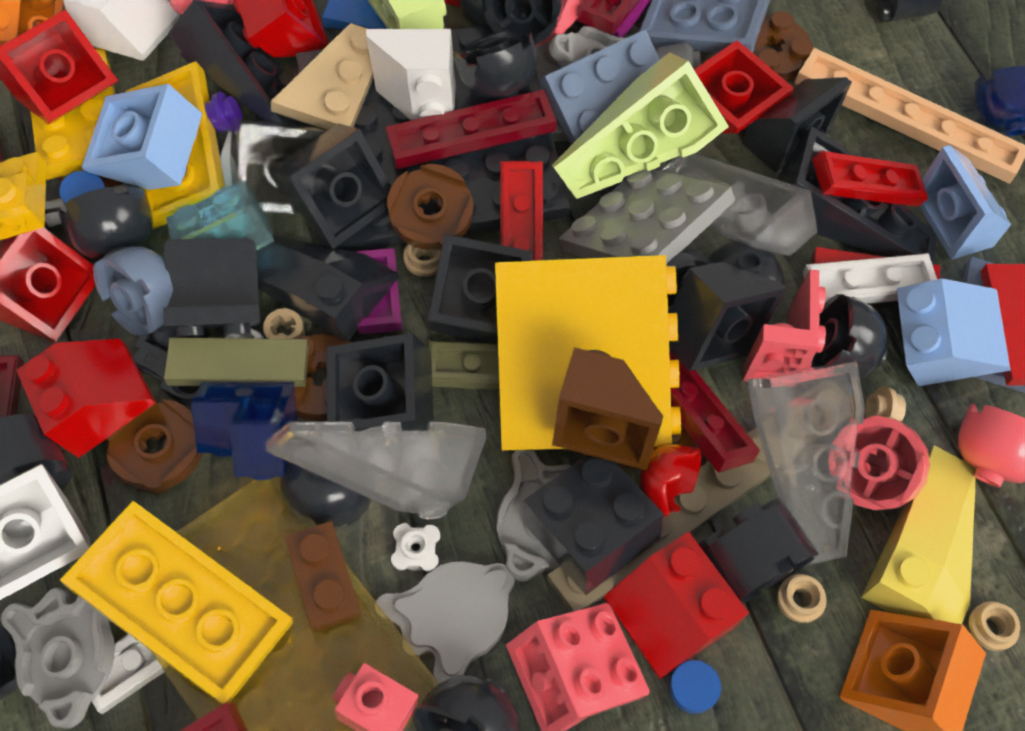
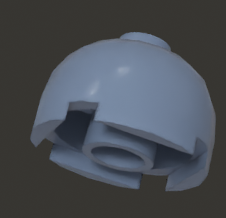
(137, 286)

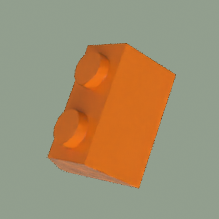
(914, 672)

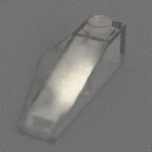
(766, 210)
(809, 442)
(394, 467)

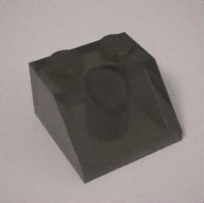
(258, 149)

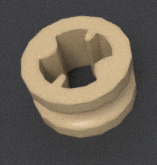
(285, 318)

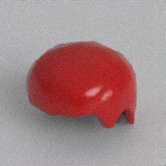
(670, 473)

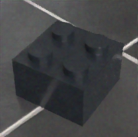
(466, 288)
(593, 520)

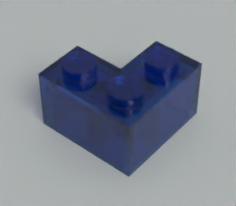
(239, 420)

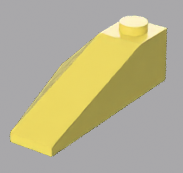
(930, 549)

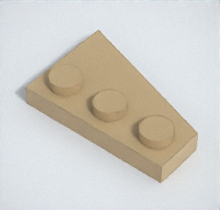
(331, 85)

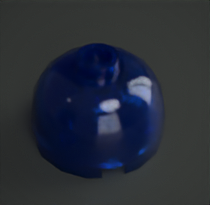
(1003, 100)

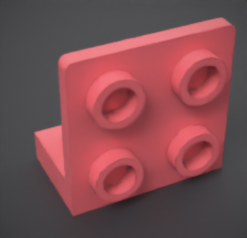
(793, 344)
(576, 667)

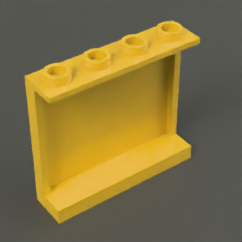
(585, 305)

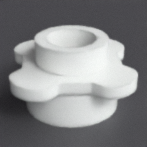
(425, 557)

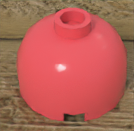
(993, 444)
(890, 464)

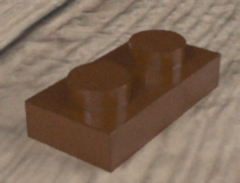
(322, 577)

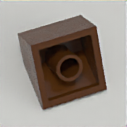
(606, 411)

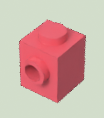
(373, 701)

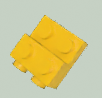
(22, 194)

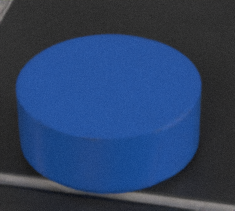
(79, 183)
(694, 687)

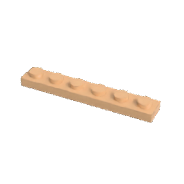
(919, 117)

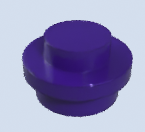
(222, 110)

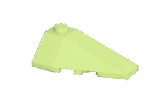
(651, 122)

